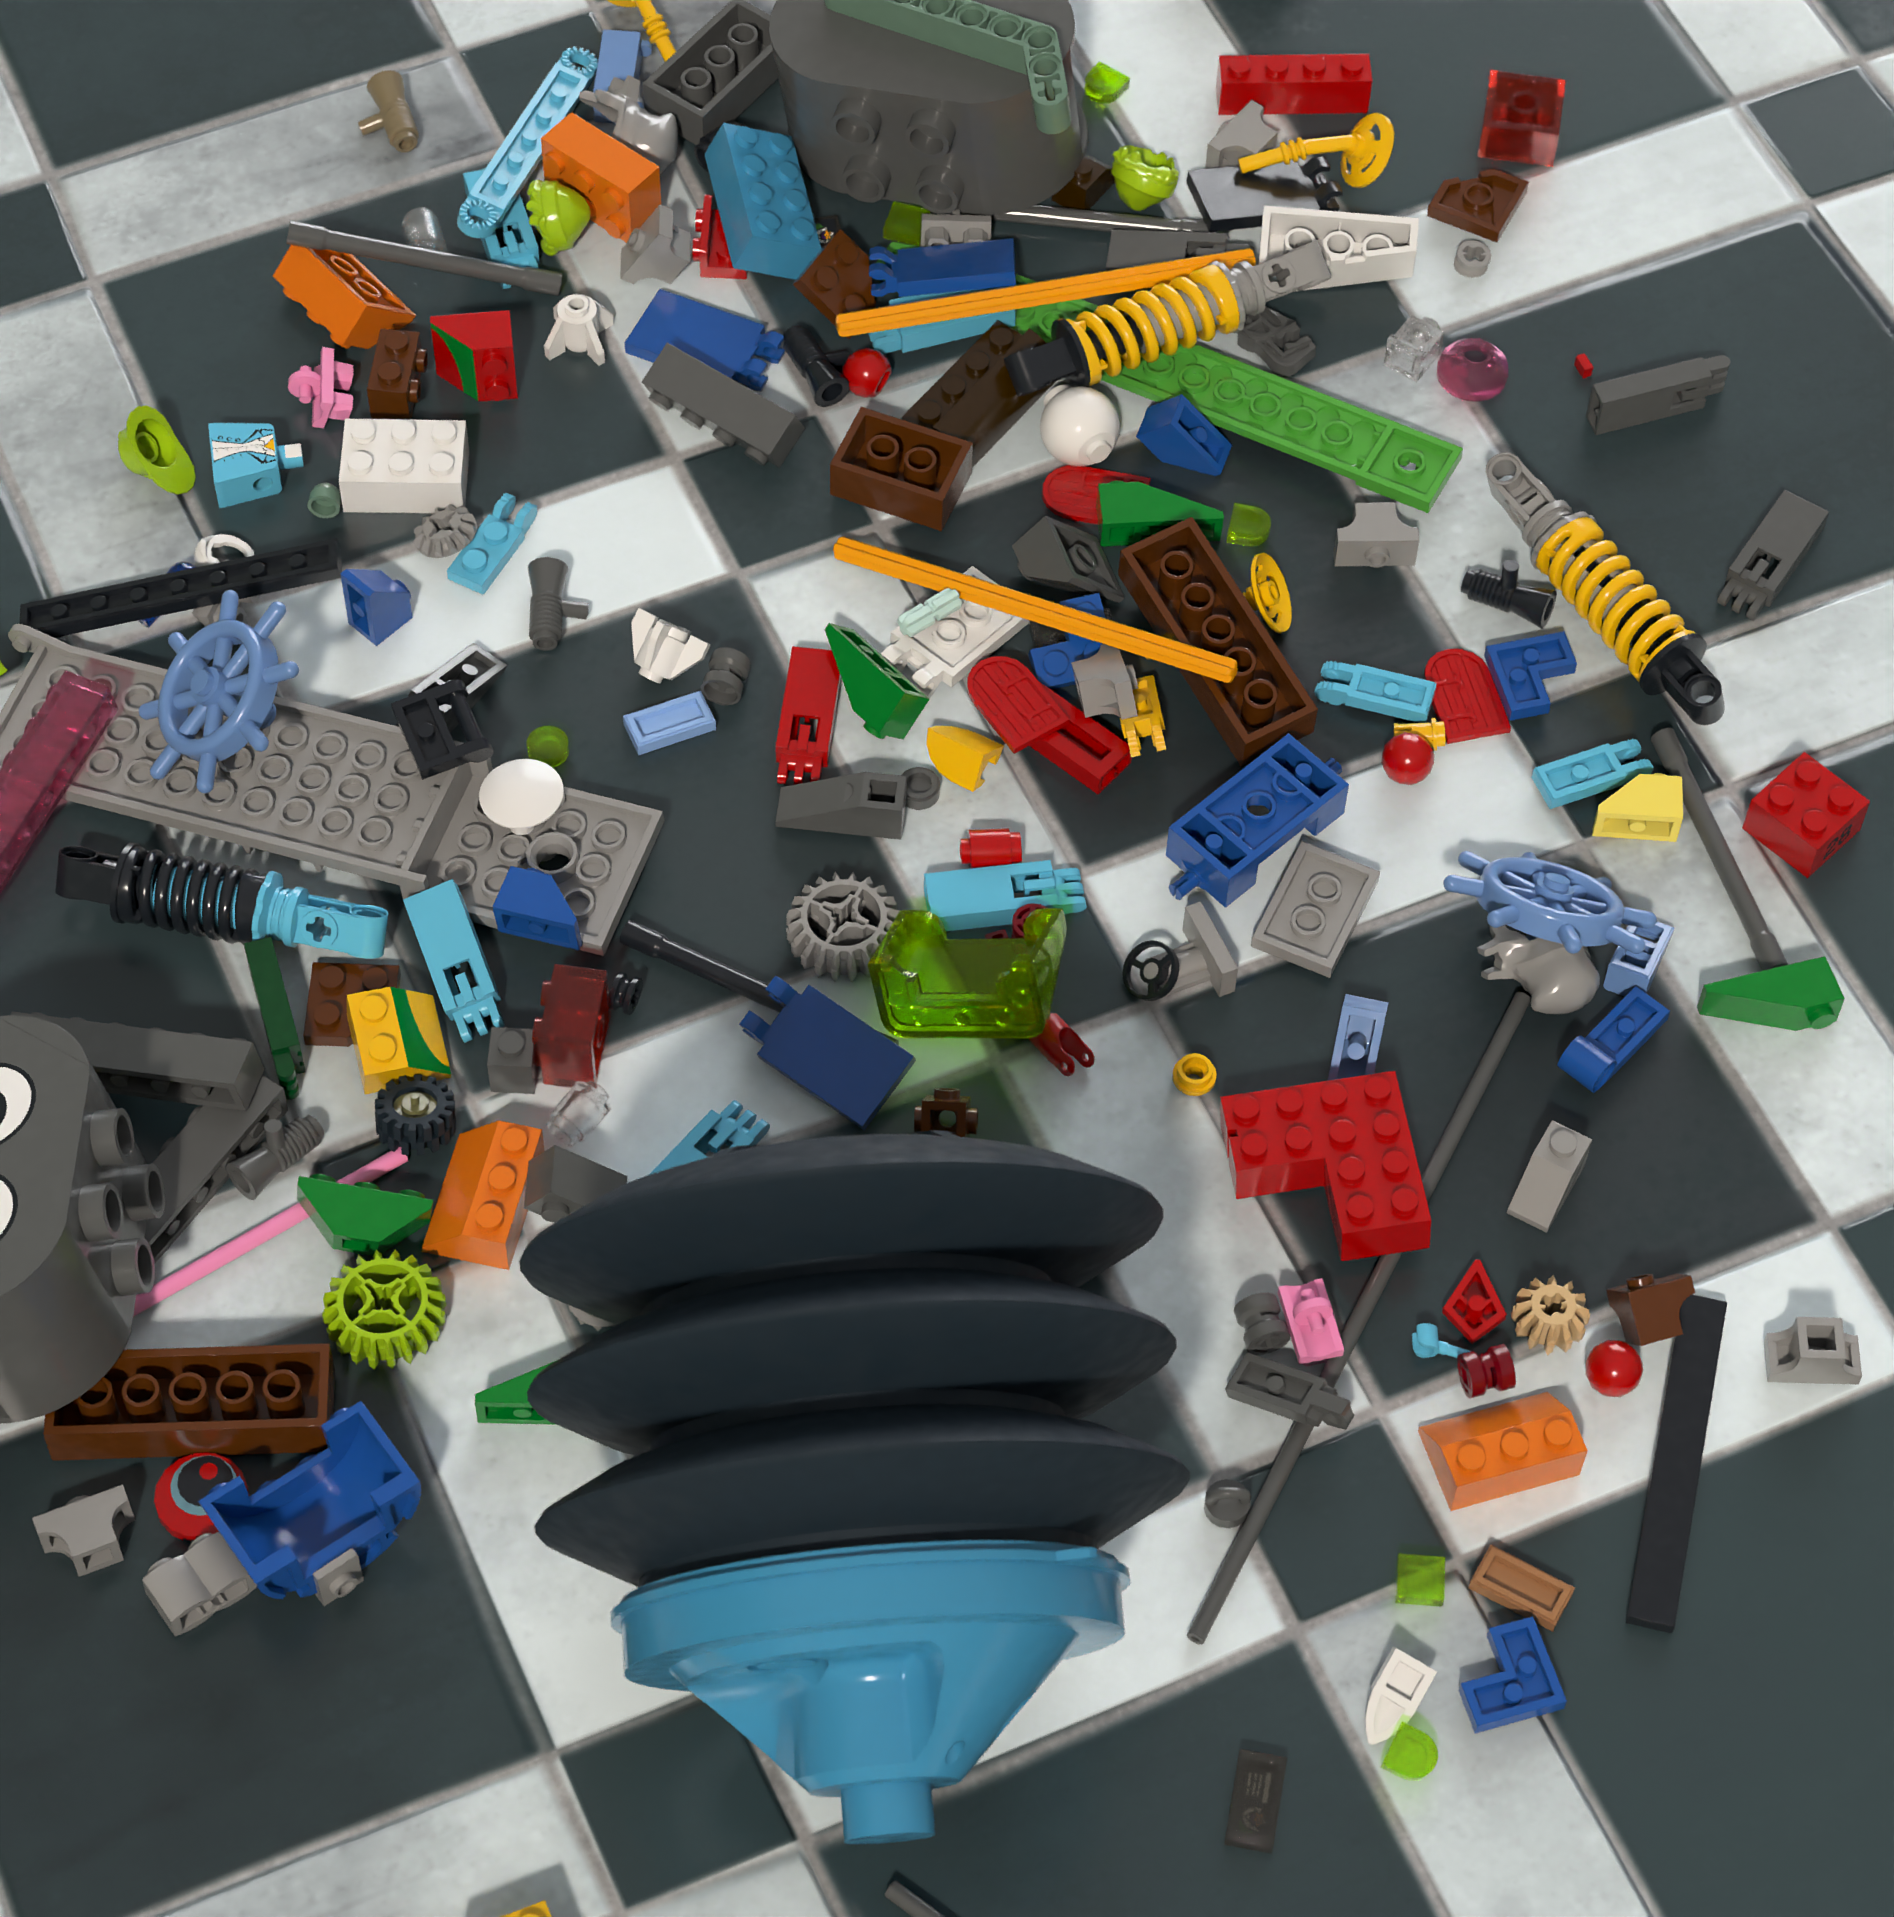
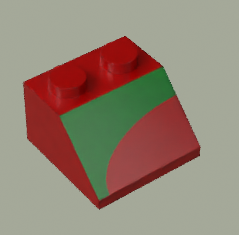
(476, 354)

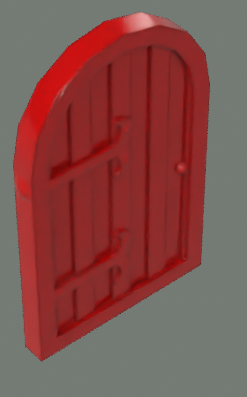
(1073, 490)
(1465, 696)
(1014, 702)

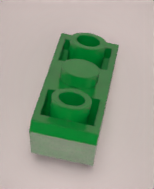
(361, 1214)

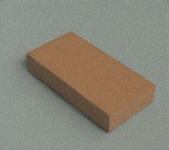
(1521, 1587)

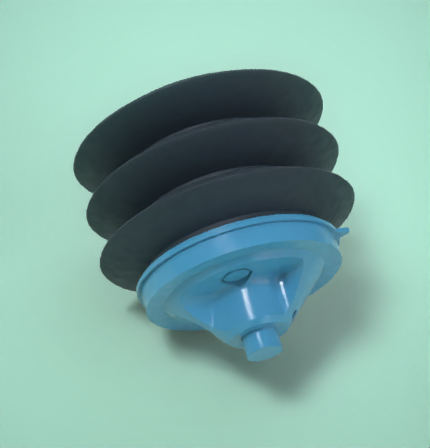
(857, 1442)

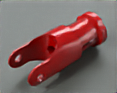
(1060, 1040)

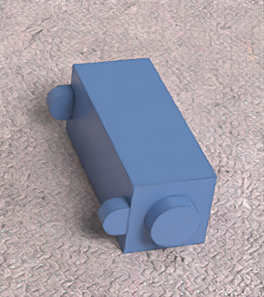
(619, 57)

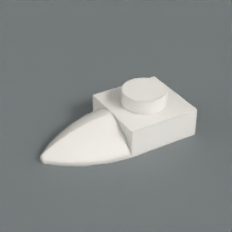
(1395, 1694)

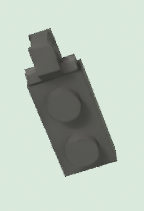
(1288, 1393)

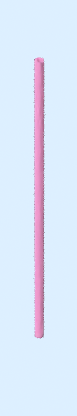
(256, 1236)

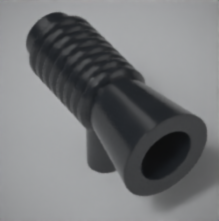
(817, 367)
(1508, 595)

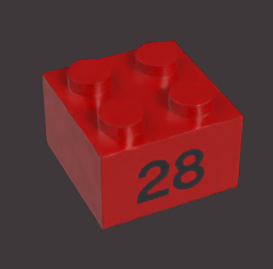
(1806, 814)

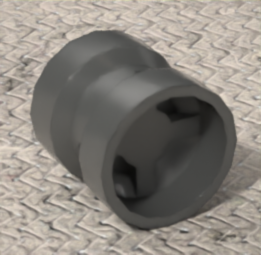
(727, 671)
(1261, 1323)

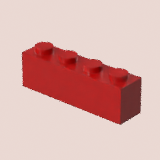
(1294, 83)

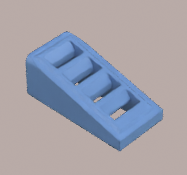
(1638, 970)

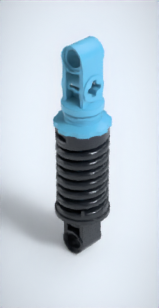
(216, 900)

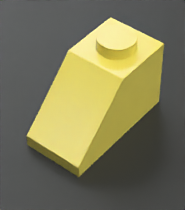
(1643, 809)

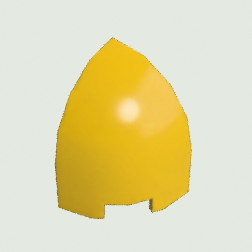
(961, 754)

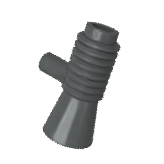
(547, 607)
(280, 1151)

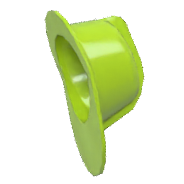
(154, 452)

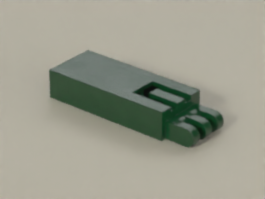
(275, 1014)

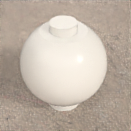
(1078, 425)

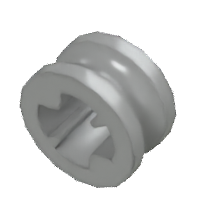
(1469, 250)

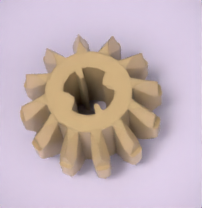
(1566, 1318)

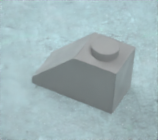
(1550, 1176)

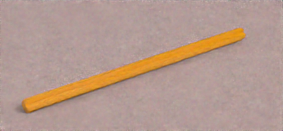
(1029, 294)
(1037, 610)

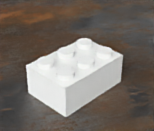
(403, 465)

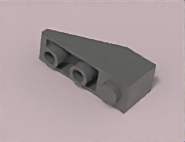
(846, 805)

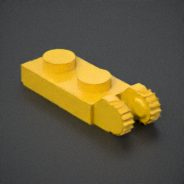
(1149, 717)

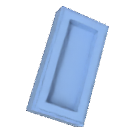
(669, 722)

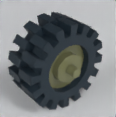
(415, 1115)

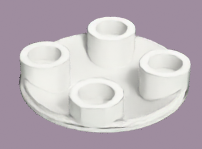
(521, 794)

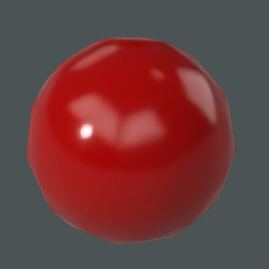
(867, 372)
(1407, 758)
(1614, 1368)

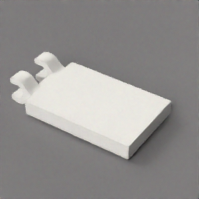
(954, 643)

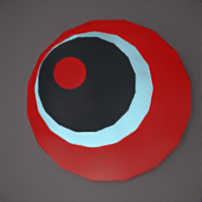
(182, 1488)

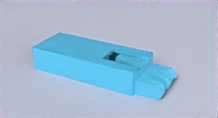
(520, 242)
(936, 333)
(986, 894)
(447, 941)
(715, 1131)

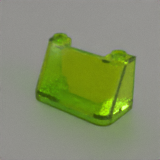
(967, 985)

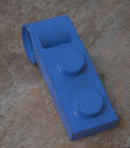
(1613, 1040)

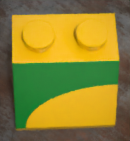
(396, 1036)

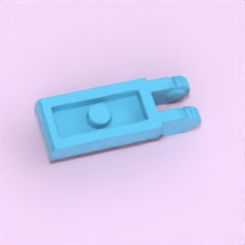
(492, 545)
(1376, 690)
(1589, 772)

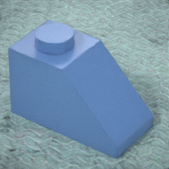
(1358, 1037)

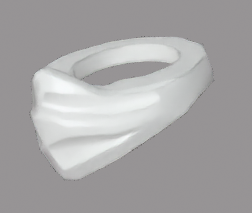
(203, 550)

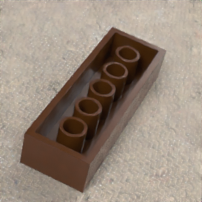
(1198, 603)
(200, 1403)

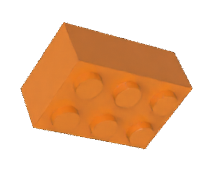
(609, 175)

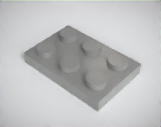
(1315, 909)

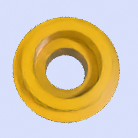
(1198, 1065)

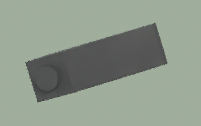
(472, 666)

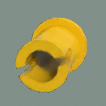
(1432, 731)

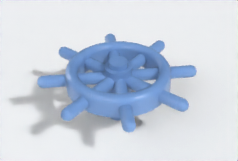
(219, 691)
(1550, 902)

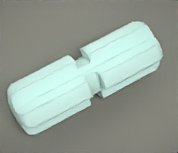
(922, 616)

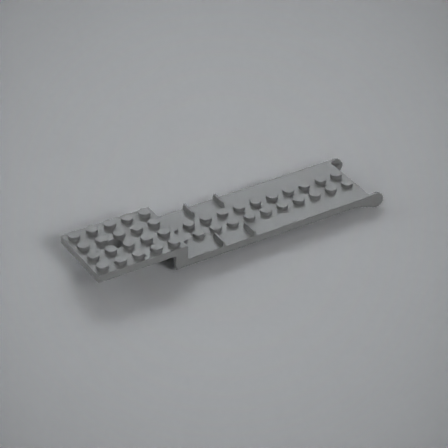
(339, 797)

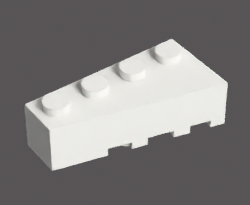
(1353, 244)

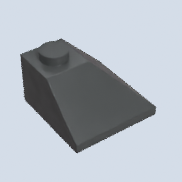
(1066, 560)

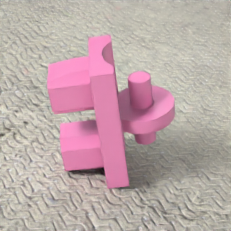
(320, 387)
(1311, 1322)

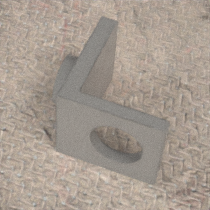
(338, 1577)

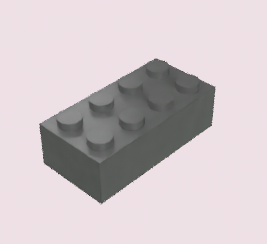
(715, 72)

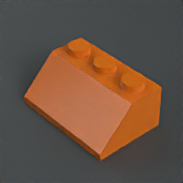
(341, 295)
(484, 1195)
(1504, 1449)

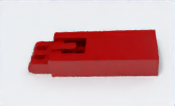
(809, 693)
(1084, 748)

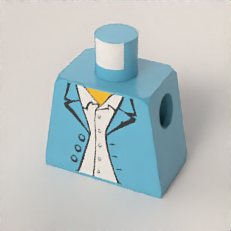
(249, 461)

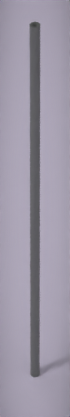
(1354, 1327)

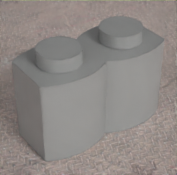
(197, 1583)

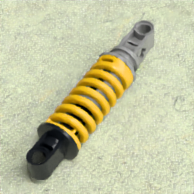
(1161, 318)
(1607, 591)

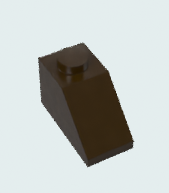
(1087, 186)

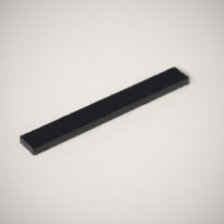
(184, 589)
(1676, 1465)

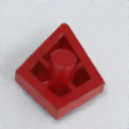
(1474, 1304)

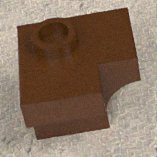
(1650, 1306)

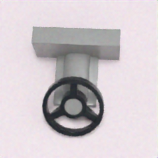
(1187, 965)

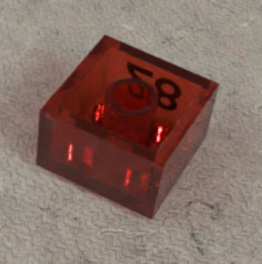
(1521, 118)
(572, 1026)

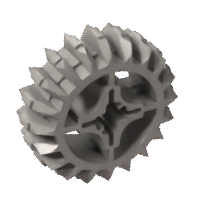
(836, 912)

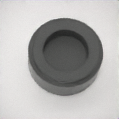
(922, 788)

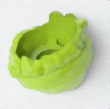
(1143, 177)
(557, 214)

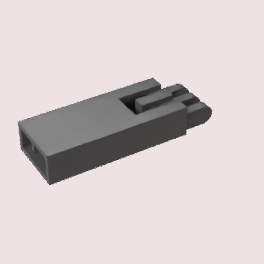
(1141, 247)
(1655, 393)
(1783, 535)

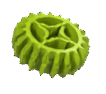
(382, 1332)

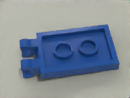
(944, 268)
(708, 335)
(829, 1052)

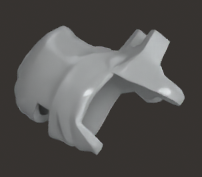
(635, 127)
(1544, 968)

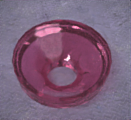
(1470, 379)

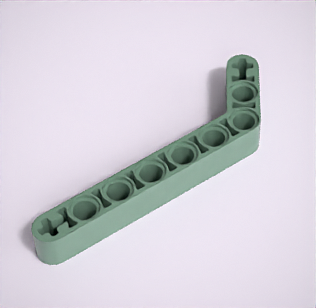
(984, 35)

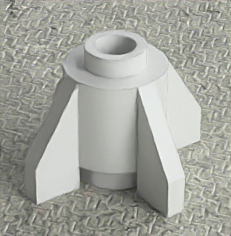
(577, 327)
(663, 648)

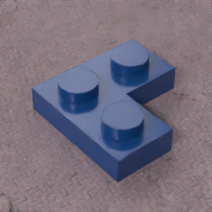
(1053, 662)
(1522, 665)
(1524, 1685)

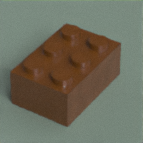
(901, 468)

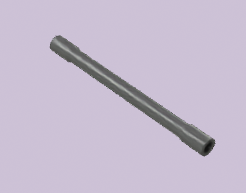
(1096, 220)
(525, 277)
(1676, 764)

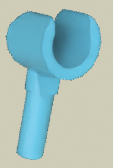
(1427, 1343)

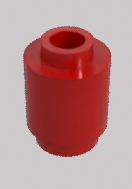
(991, 848)

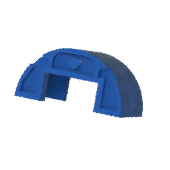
(319, 1509)

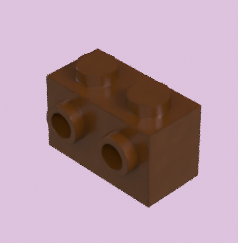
(396, 374)

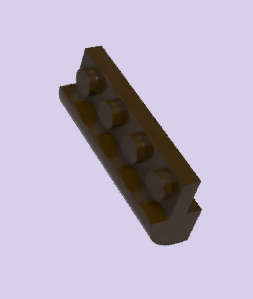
(976, 393)

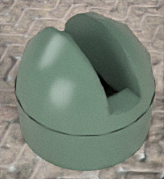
(324, 500)

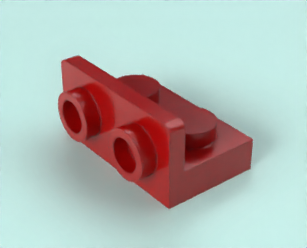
(712, 247)

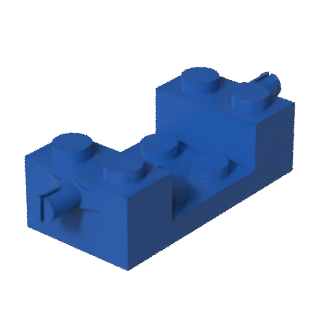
(1224, 843)

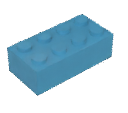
(762, 201)

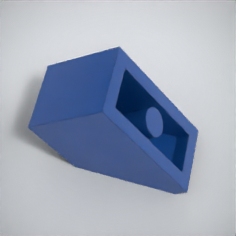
(1183, 437)
(375, 603)
(535, 909)

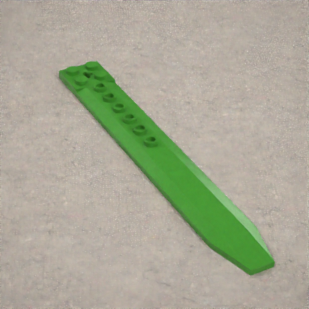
(1277, 413)

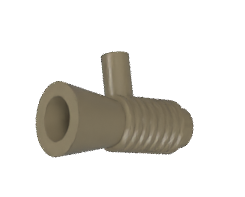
(394, 114)

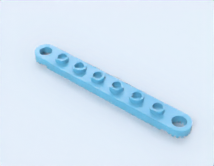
(522, 147)

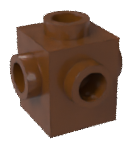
(928, 1115)

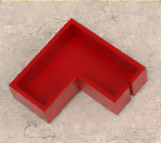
(1338, 1137)

